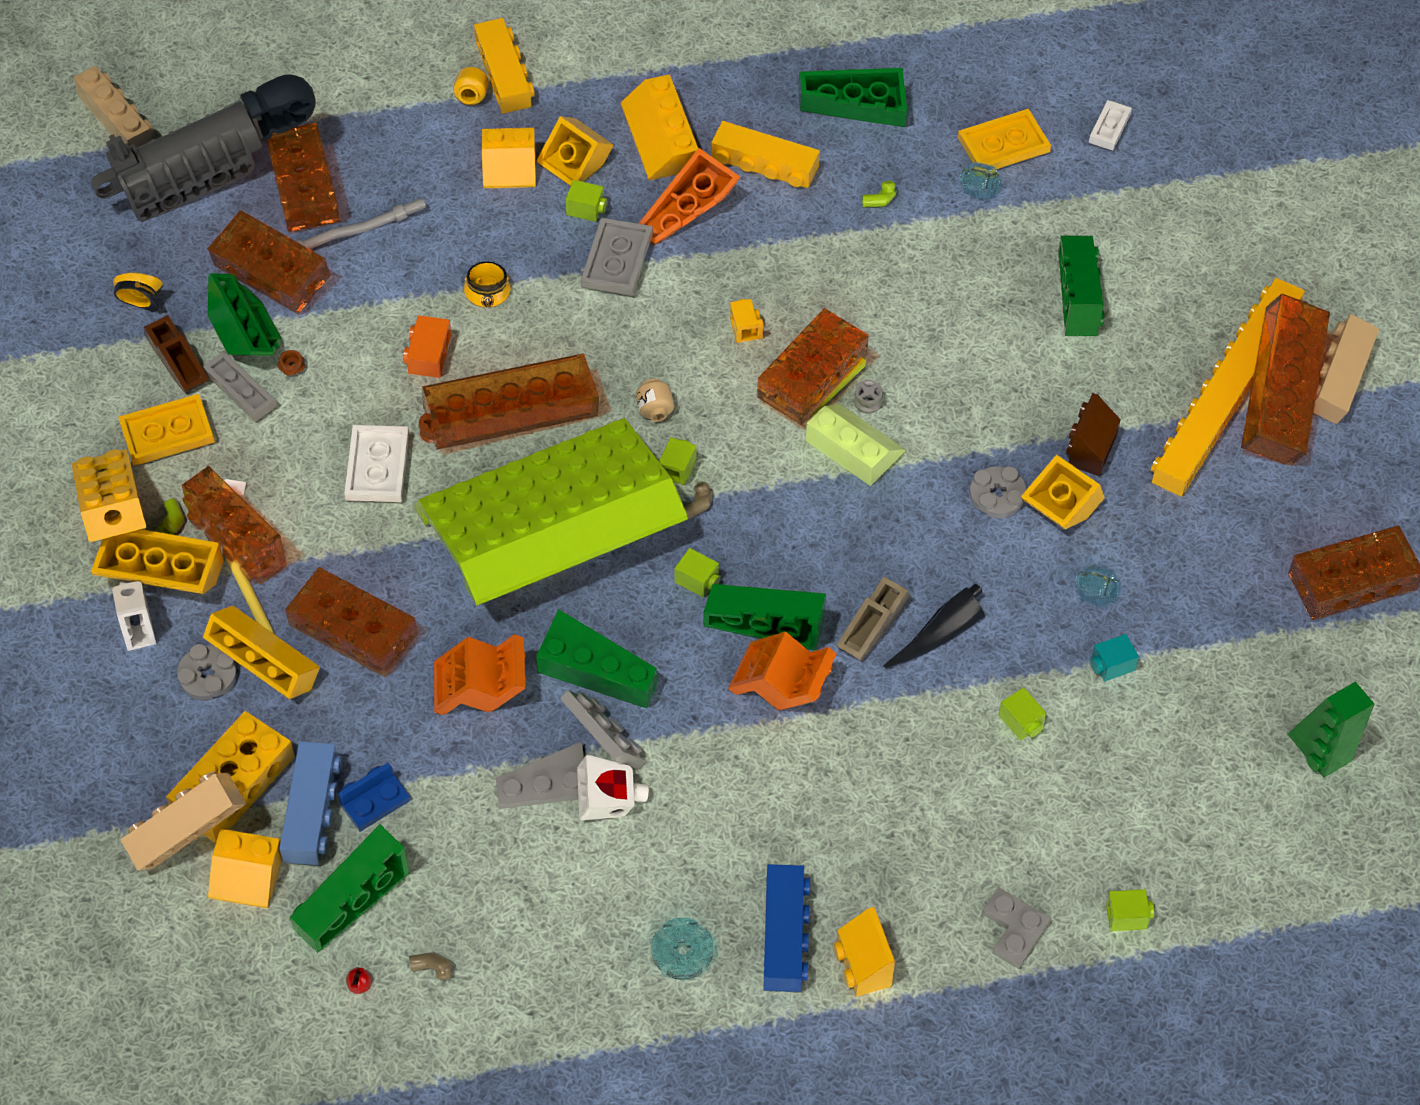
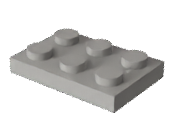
(617, 256)
(604, 730)

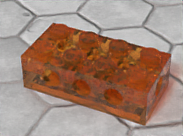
(302, 149)
(269, 261)
(812, 366)
(233, 525)
(1355, 572)
(351, 622)

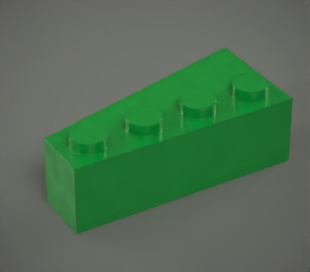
(855, 94)

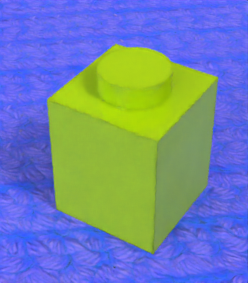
(585, 201)
(679, 459)
(696, 572)
(1022, 714)
(1129, 910)

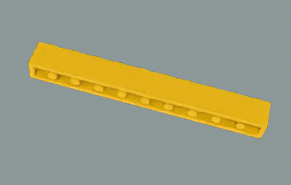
(1218, 400)

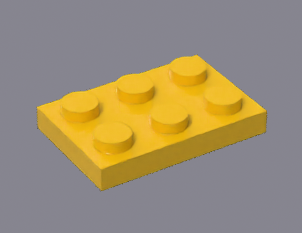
(1005, 140)
(166, 429)

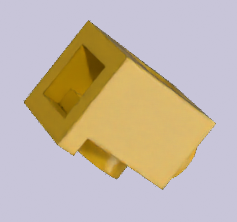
(745, 321)

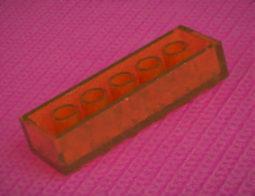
(1285, 380)
(510, 401)

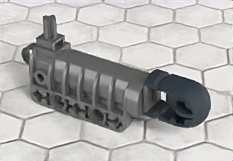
(203, 149)

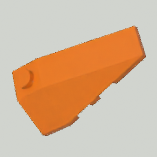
(691, 193)

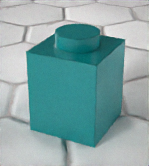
(1114, 658)

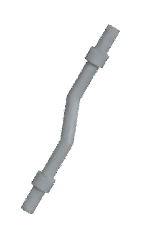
(397, 213)

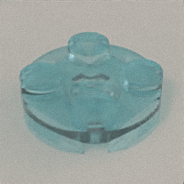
(687, 965)

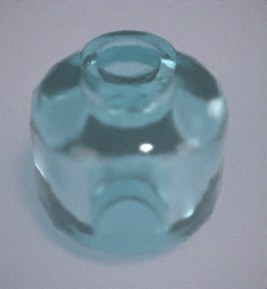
(980, 180)
(1097, 585)

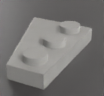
(542, 781)

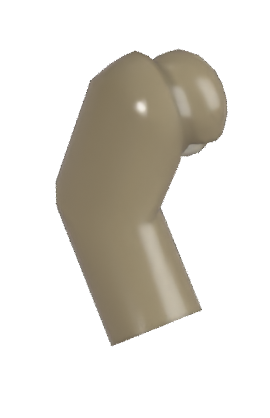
(701, 500)
(434, 961)

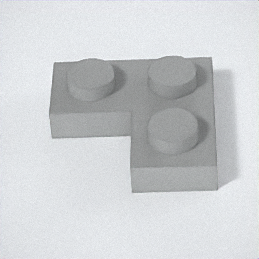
(1022, 924)

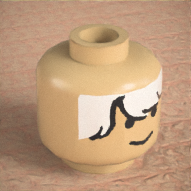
(654, 400)

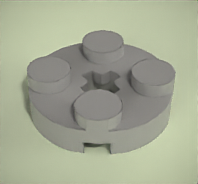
(997, 477)
(213, 685)

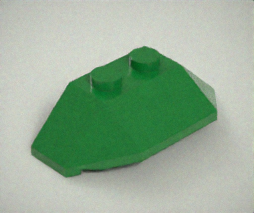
(240, 318)

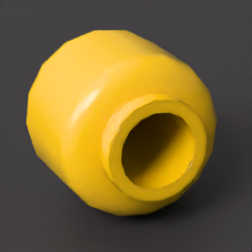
(470, 85)

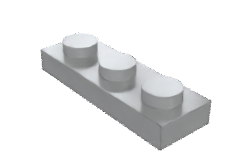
(239, 386)

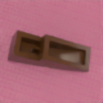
(175, 354)

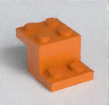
(782, 671)
(479, 674)

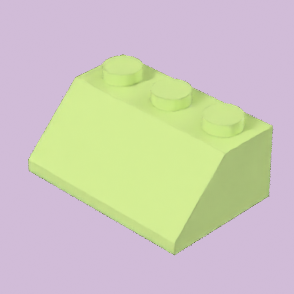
(852, 442)

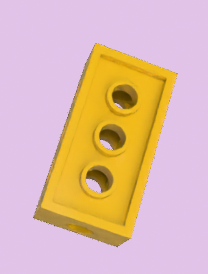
(109, 497)
(250, 755)

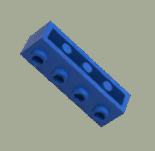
(784, 928)

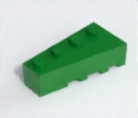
(1080, 286)
(766, 612)
(594, 662)
(1333, 729)
(351, 889)

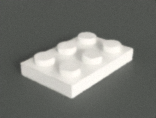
(376, 463)

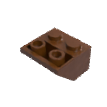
(1093, 436)

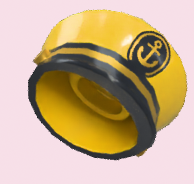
(486, 284)
(138, 290)

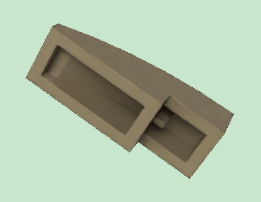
(873, 618)

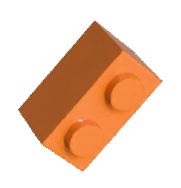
(428, 346)

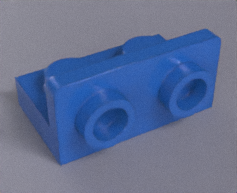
(372, 797)

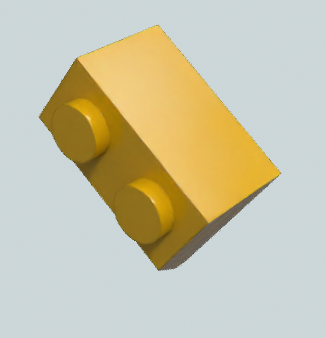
(574, 150)
(509, 157)
(1064, 493)
(244, 868)
(865, 954)

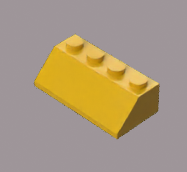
(659, 127)
(160, 560)

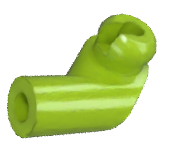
(882, 198)
(173, 520)

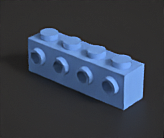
(309, 803)

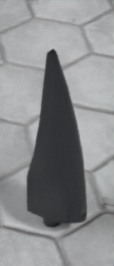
(946, 624)

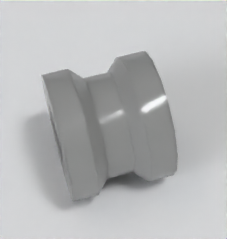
(868, 389)

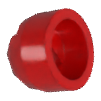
(364, 980)

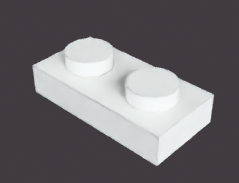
(1110, 125)

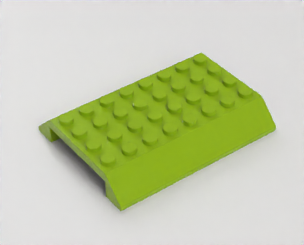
(552, 510)

